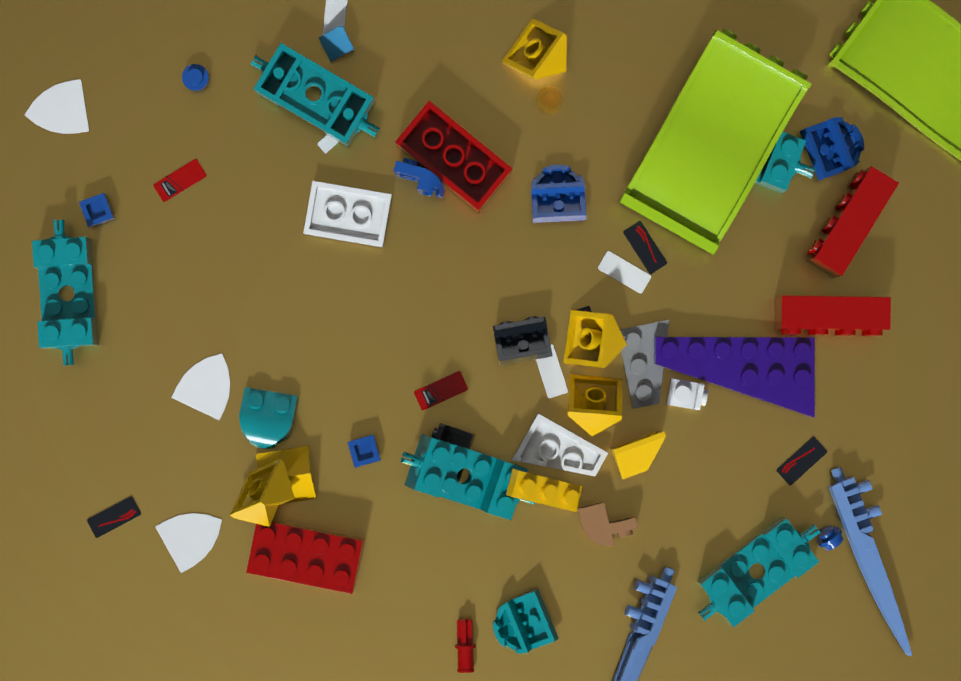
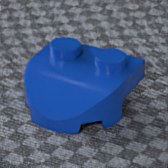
(833, 146)
(426, 179)
(558, 195)

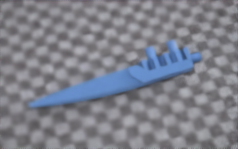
(857, 526)
(647, 624)

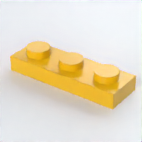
(544, 490)

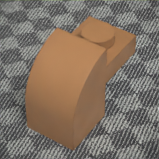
(599, 529)

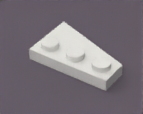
(558, 448)

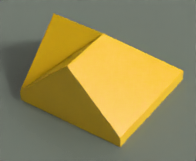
(538, 51)
(592, 339)
(595, 401)
(637, 454)
(298, 468)
(263, 494)

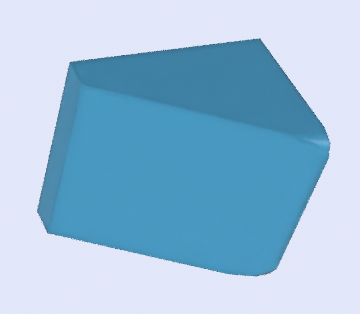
(336, 43)

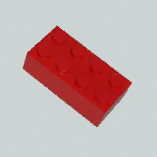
(453, 156)
(852, 222)
(833, 313)
(306, 556)

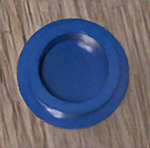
(195, 77)
(830, 538)

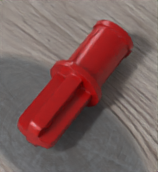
(465, 645)

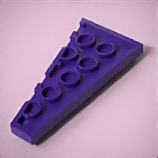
(760, 367)

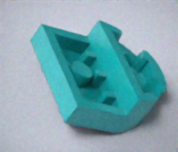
(266, 417)
(524, 623)

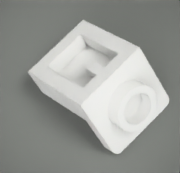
(686, 394)

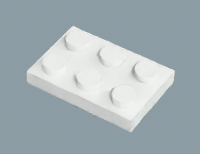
(347, 214)

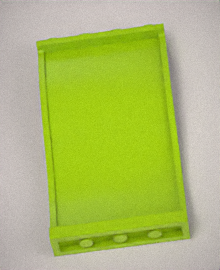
(911, 62)
(715, 140)

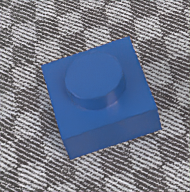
(96, 210)
(364, 451)

